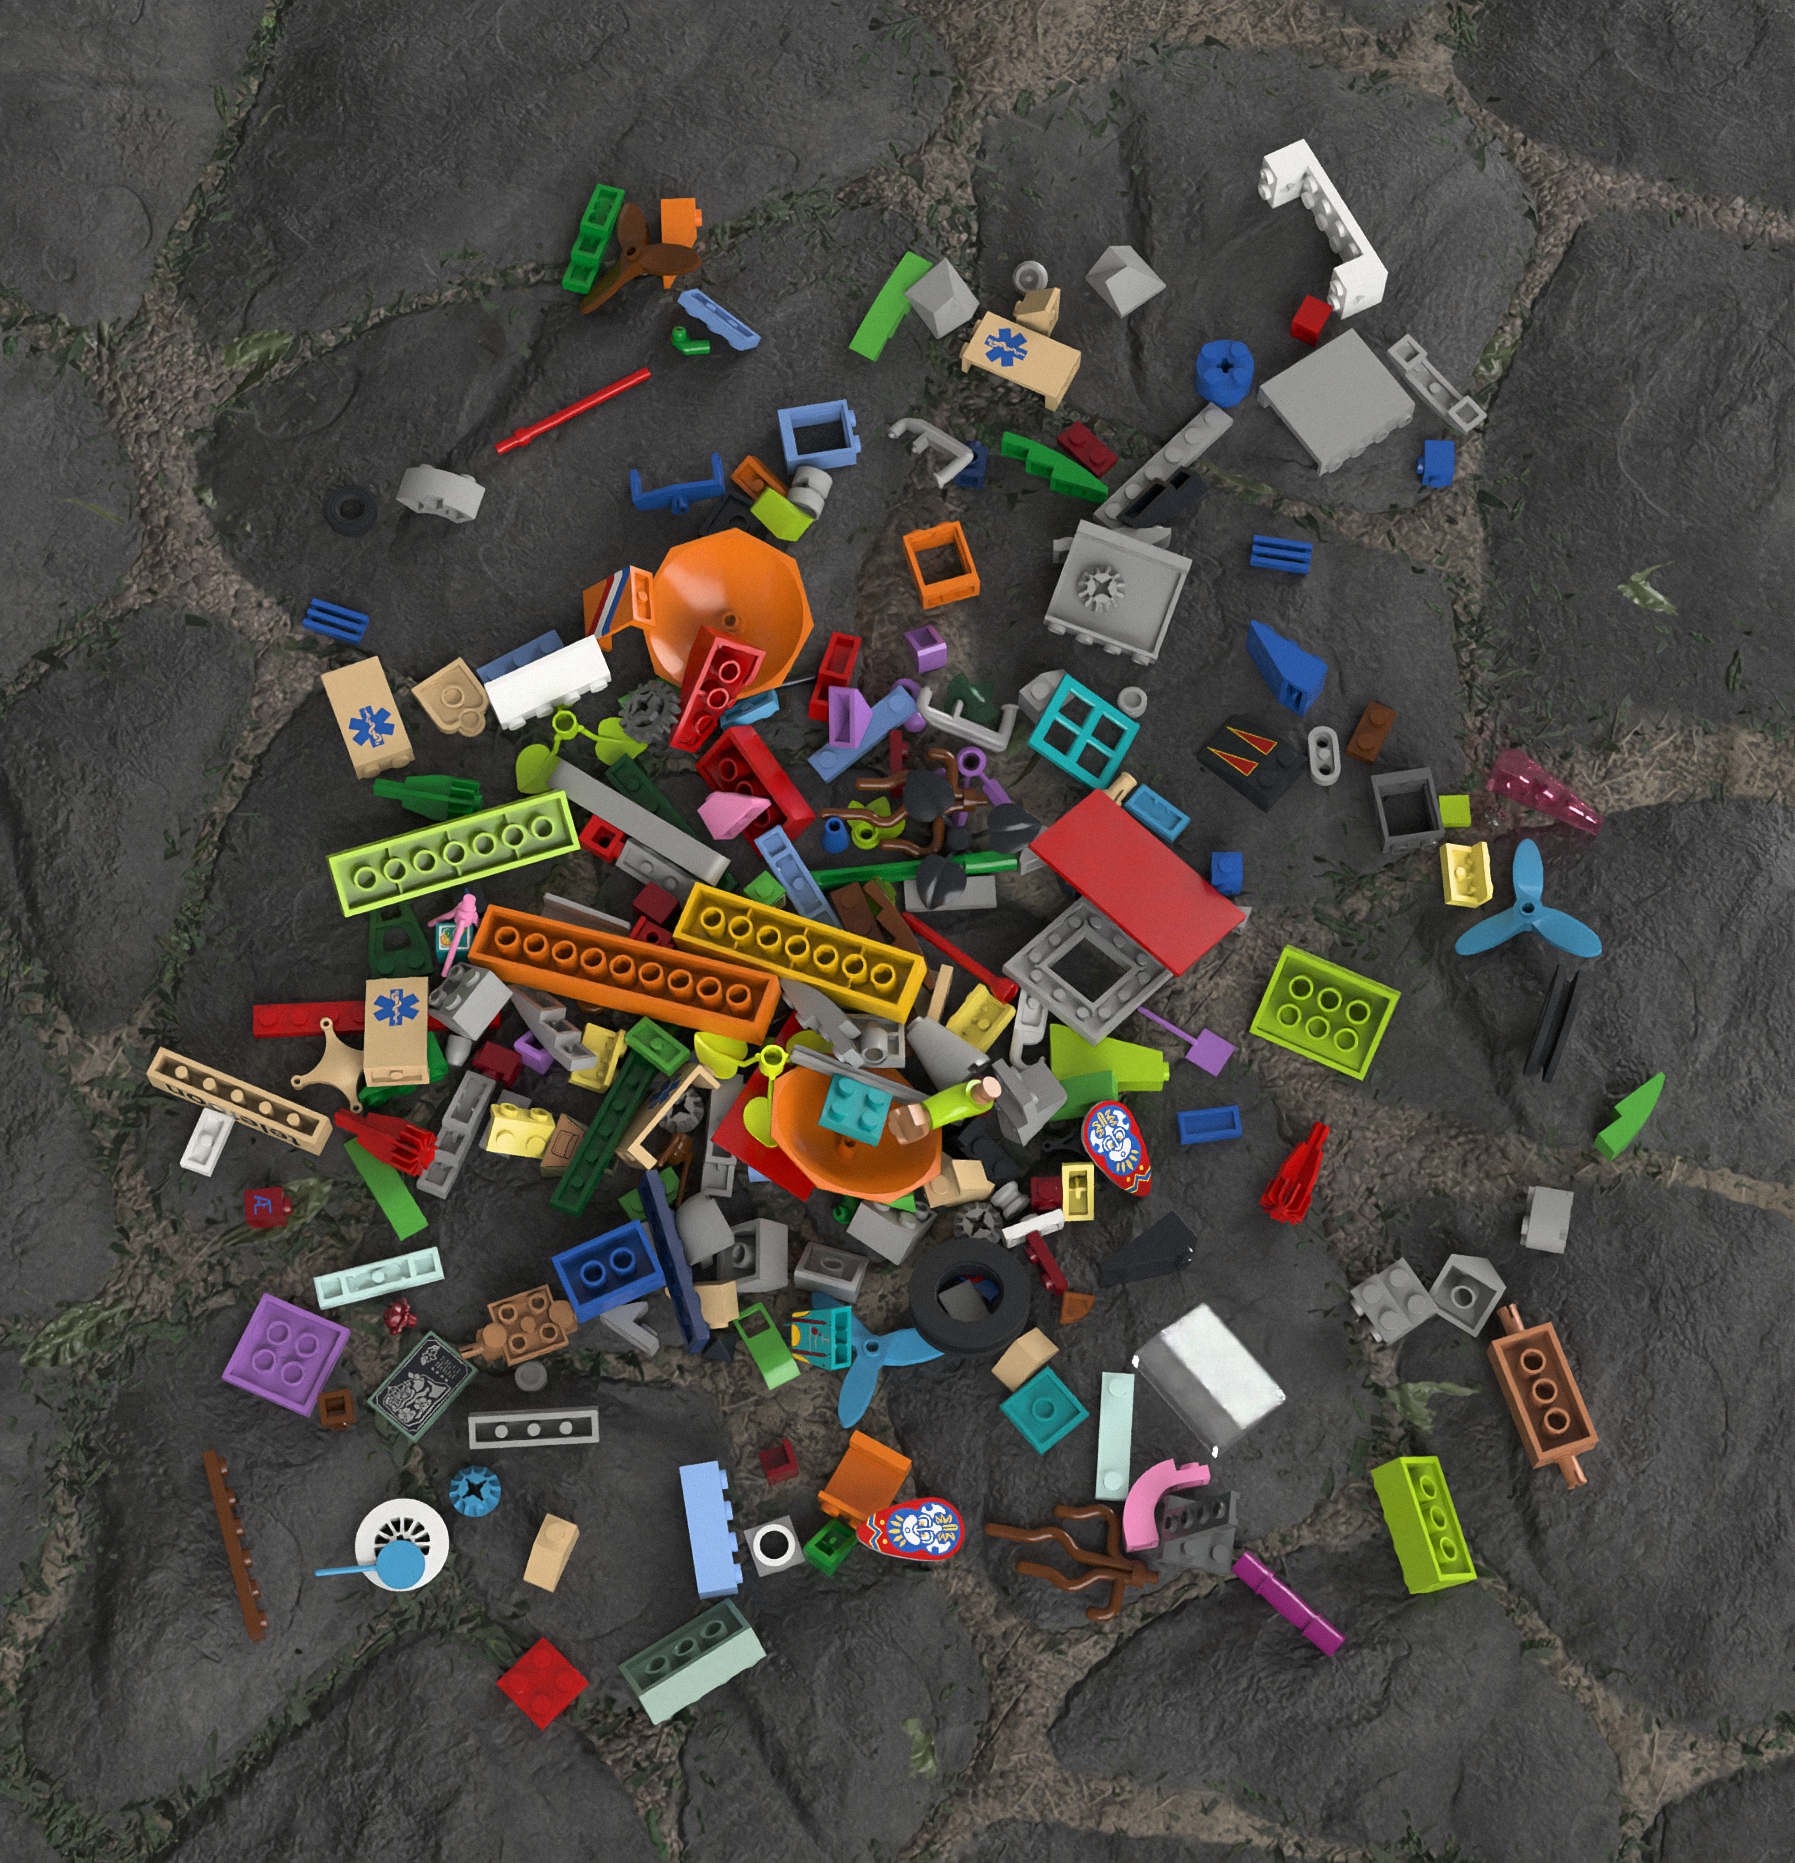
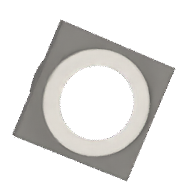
(765, 1565)

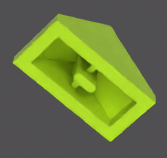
(780, 515)

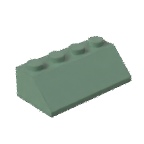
(692, 1661)

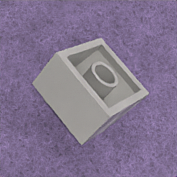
(757, 1258)

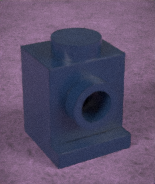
(974, 473)

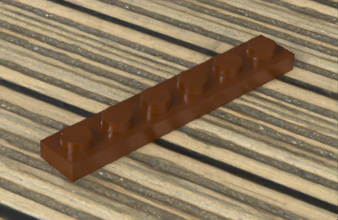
(859, 920)
(239, 1558)

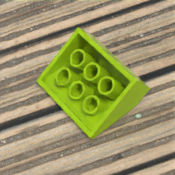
(1324, 1012)

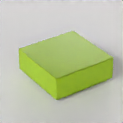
(1455, 810)

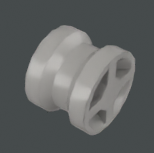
(1010, 1200)

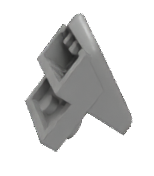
(1026, 1099)

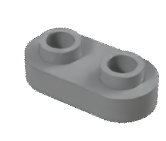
(1323, 758)

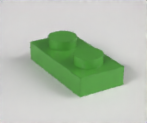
(657, 1046)
(632, 1203)

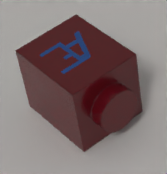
(267, 1207)

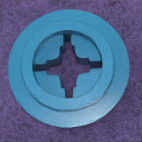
(471, 1505)

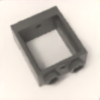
(1401, 783)

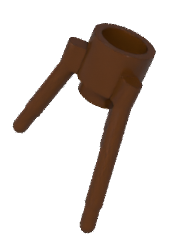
(675, 1151)

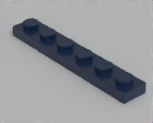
(670, 1254)

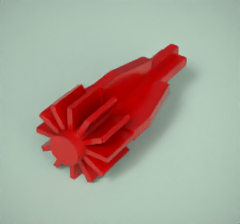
(391, 1140)
(1291, 1190)

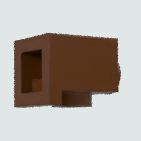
(337, 1409)

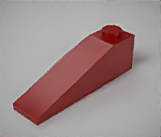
(713, 678)

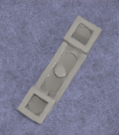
(1432, 387)

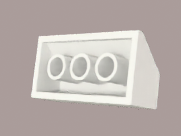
(548, 683)

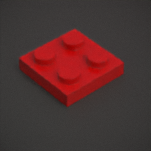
(542, 1683)

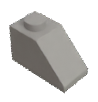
(1038, 692)

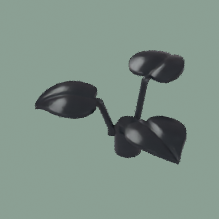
(939, 879)

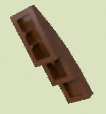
(896, 928)

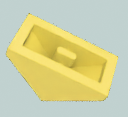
(1078, 1191)

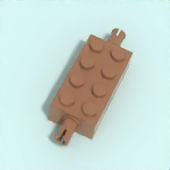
(1542, 1395)

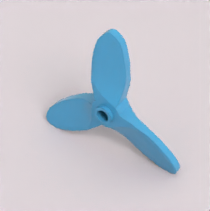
(1530, 915)
(870, 1354)

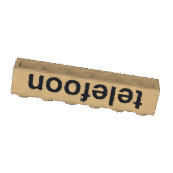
(239, 1100)

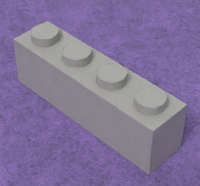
(533, 1427)

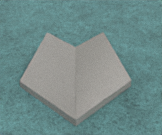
(1124, 279)
(942, 299)
(1467, 1292)

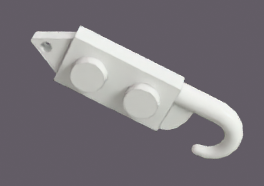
(1028, 1028)

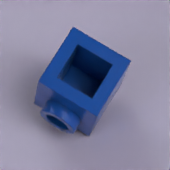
(1436, 463)
(1226, 872)

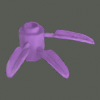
(990, 787)

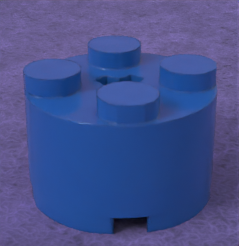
(1224, 372)

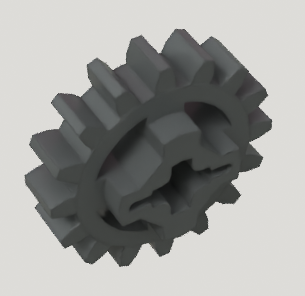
(650, 712)

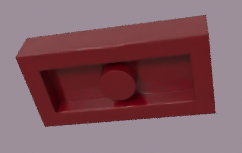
(1087, 450)
(898, 751)
(1038, 1253)

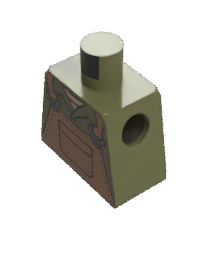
(563, 1146)

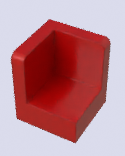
(1309, 320)

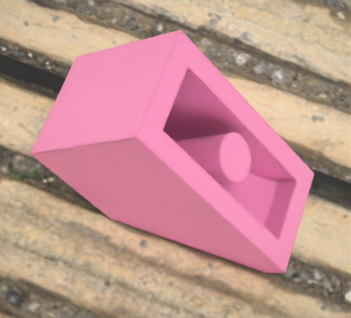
(730, 812)

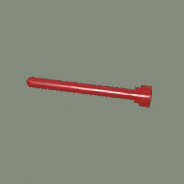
(1002, 988)

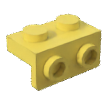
(1466, 874)
(980, 1018)
(607, 1047)
(519, 1130)

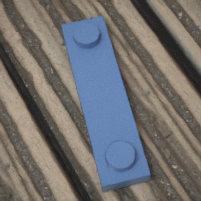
(886, 717)
(795, 877)

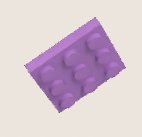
(286, 1354)

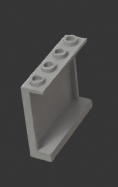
(1338, 401)
(1151, 593)

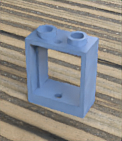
(813, 415)

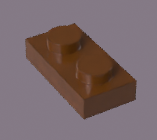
(1371, 733)

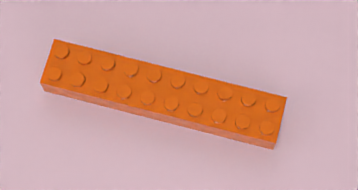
(626, 974)

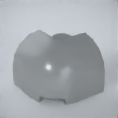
(702, 1229)

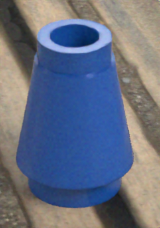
(834, 836)

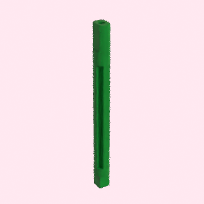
(893, 872)

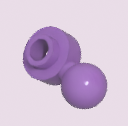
(916, 722)

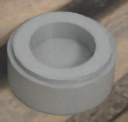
(1132, 702)
(531, 1377)

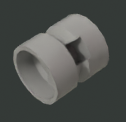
(809, 490)

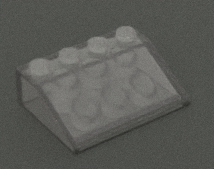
(1208, 1379)

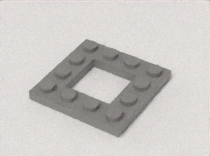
(1090, 1020)

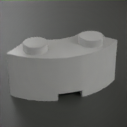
(440, 493)

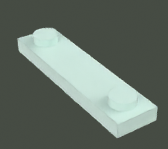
(378, 1278)
(1114, 1436)

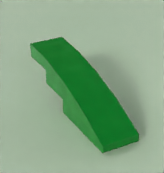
(593, 239)
(1064, 475)

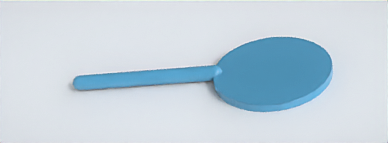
(397, 1565)

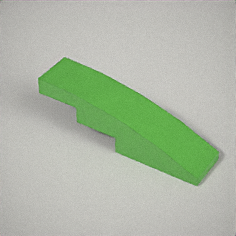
(889, 307)
(387, 1190)

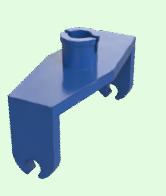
(678, 495)

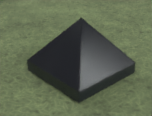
(720, 1345)

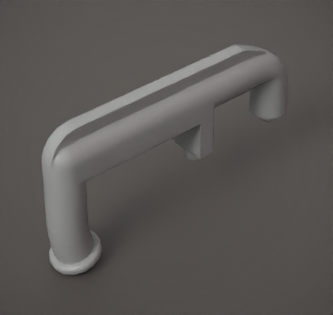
(940, 441)
(966, 729)

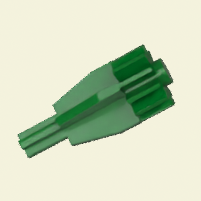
(434, 795)

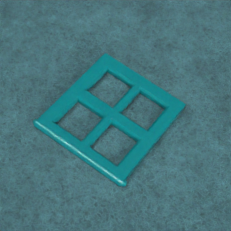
(1083, 735)

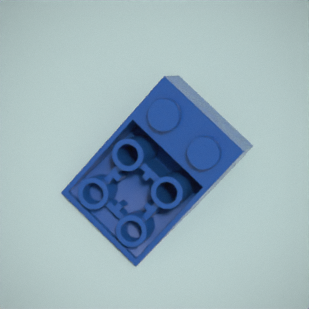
(1289, 672)

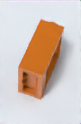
(950, 589)

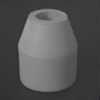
(457, 1050)

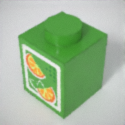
(766, 891)

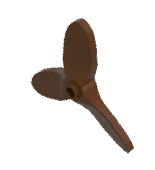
(639, 258)

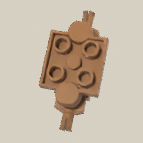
(523, 1327)

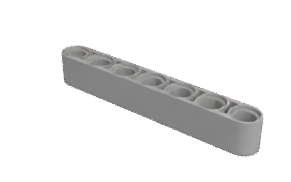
(639, 823)

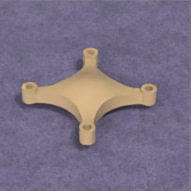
(338, 1067)

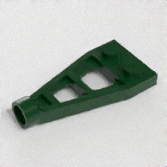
(400, 963)

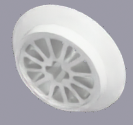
(403, 1510)

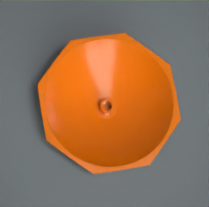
(733, 587)
(842, 1162)

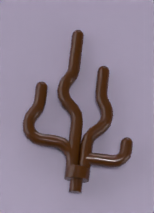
(965, 801)
(1115, 1566)

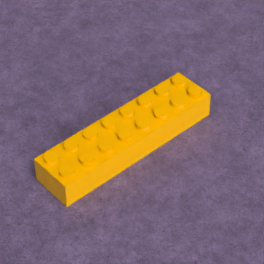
(800, 949)

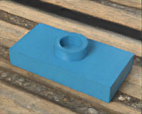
(1157, 813)

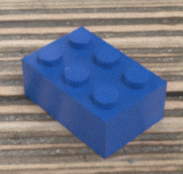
(608, 1271)

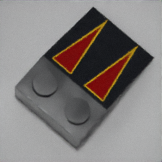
(1253, 762)

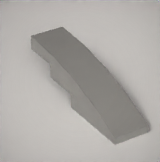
(548, 1023)
(457, 1133)

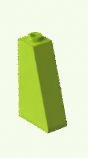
(1133, 1065)

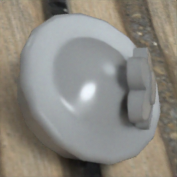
(1029, 277)

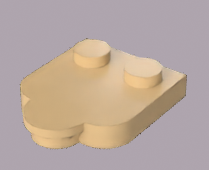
(454, 700)

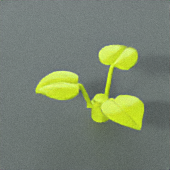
(725, 1056)

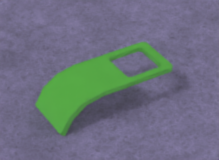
(769, 1350)

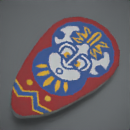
(1117, 1146)
(915, 1530)

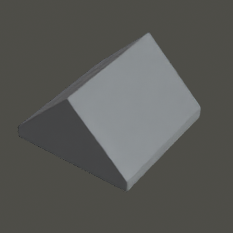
(830, 1272)

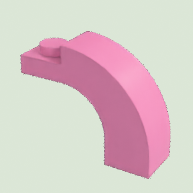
(1138, 1518)

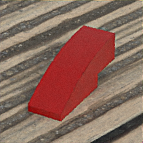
(835, 670)

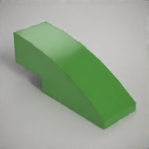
(1086, 1092)
(1629, 1118)

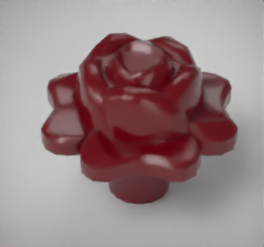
(398, 1316)

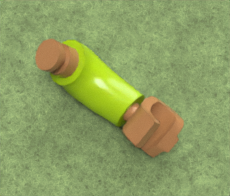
(950, 1105)

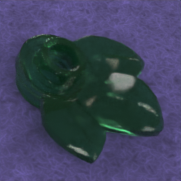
(974, 699)

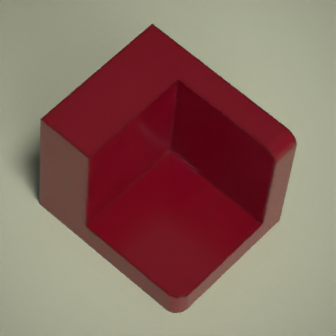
(655, 904)
(779, 1463)

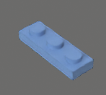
(718, 320)
(520, 657)

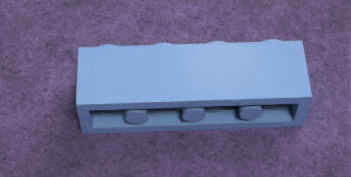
(708, 1530)

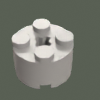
(1546, 1219)

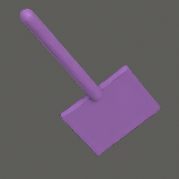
(1208, 1050)

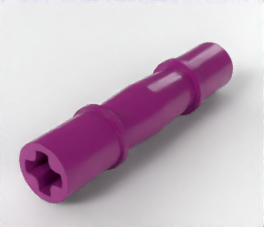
(1288, 1603)

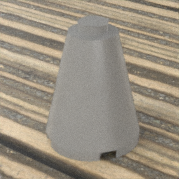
(944, 1054)

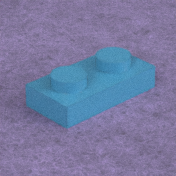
(750, 710)

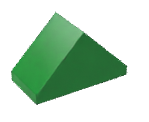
(829, 1546)

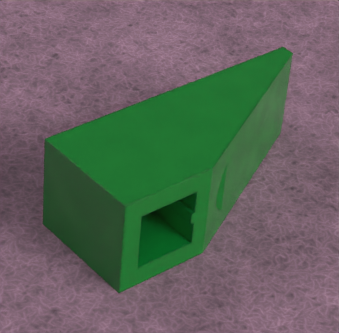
(377, 1096)

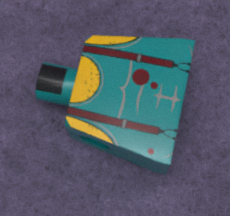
(821, 1336)

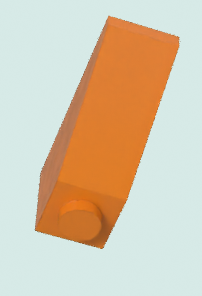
(679, 225)

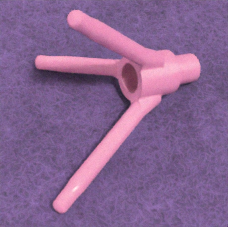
(464, 915)

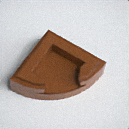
(1075, 1306)

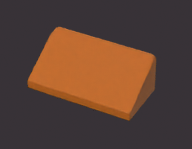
(755, 477)

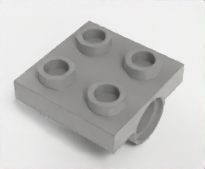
(879, 1042)

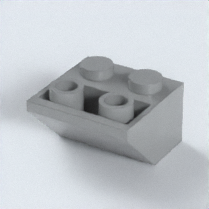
(468, 999)
(890, 1229)

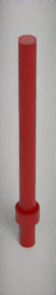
(523, 436)

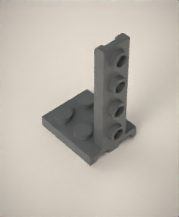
(1199, 1532)

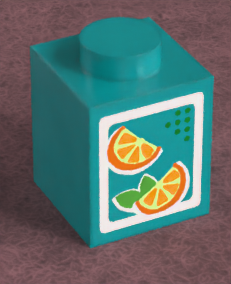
(444, 937)

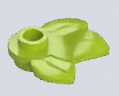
(881, 807)

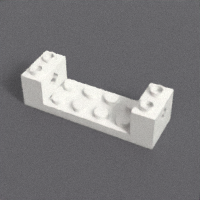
(1297, 173)

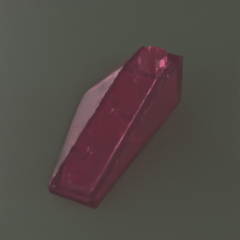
(1533, 786)

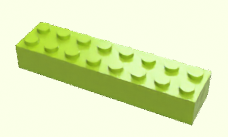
(452, 852)

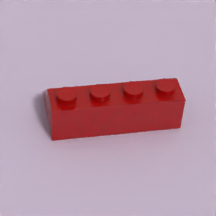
(746, 766)

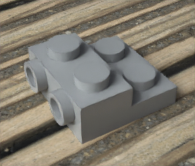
(1393, 1302)

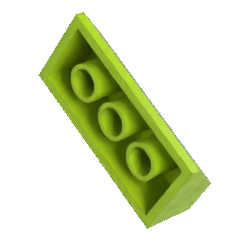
(1423, 1524)

